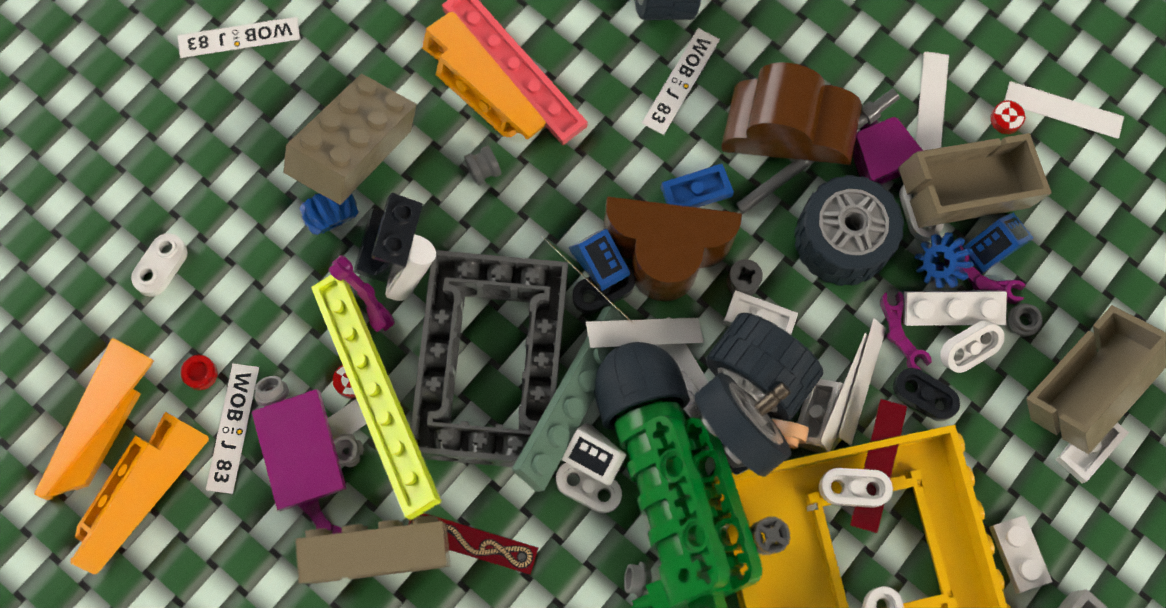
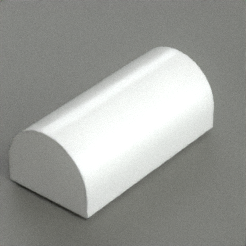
(419, 260)
(817, 411)

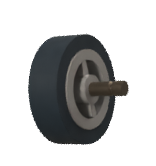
(744, 423)

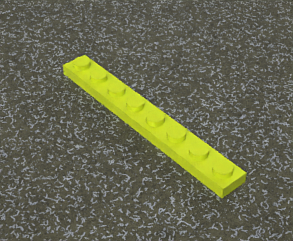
(376, 398)

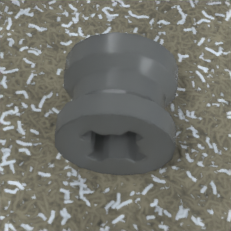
(482, 165)
(741, 282)
(775, 532)

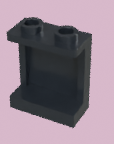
(388, 238)

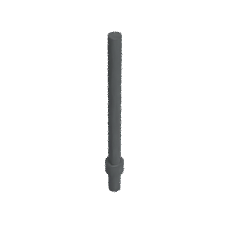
(869, 113)

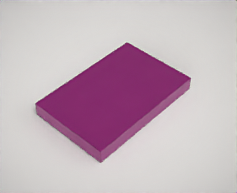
(298, 450)

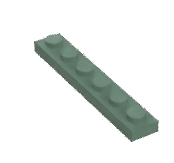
(563, 413)

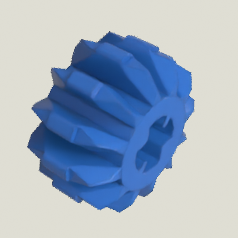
(323, 214)
(952, 252)

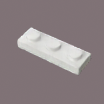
(954, 307)

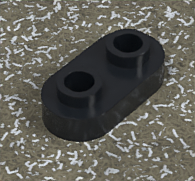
(612, 293)
(926, 392)

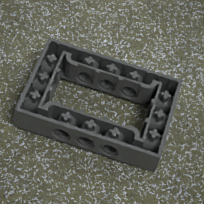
(488, 277)

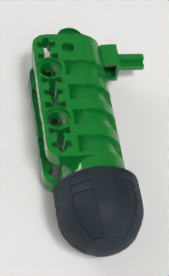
(643, 400)

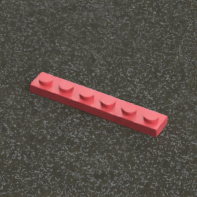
(560, 115)

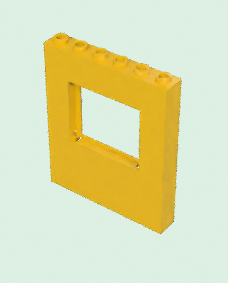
(808, 569)

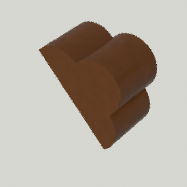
(792, 116)
(669, 242)

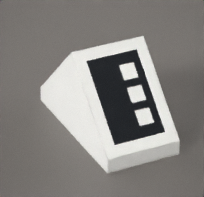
(594, 454)

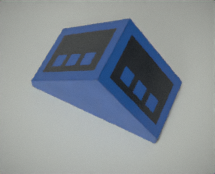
(998, 242)
(600, 259)

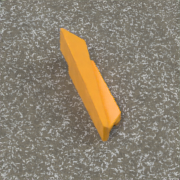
(479, 79)
(95, 421)
(134, 489)

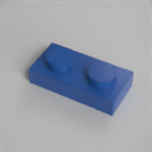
(698, 187)

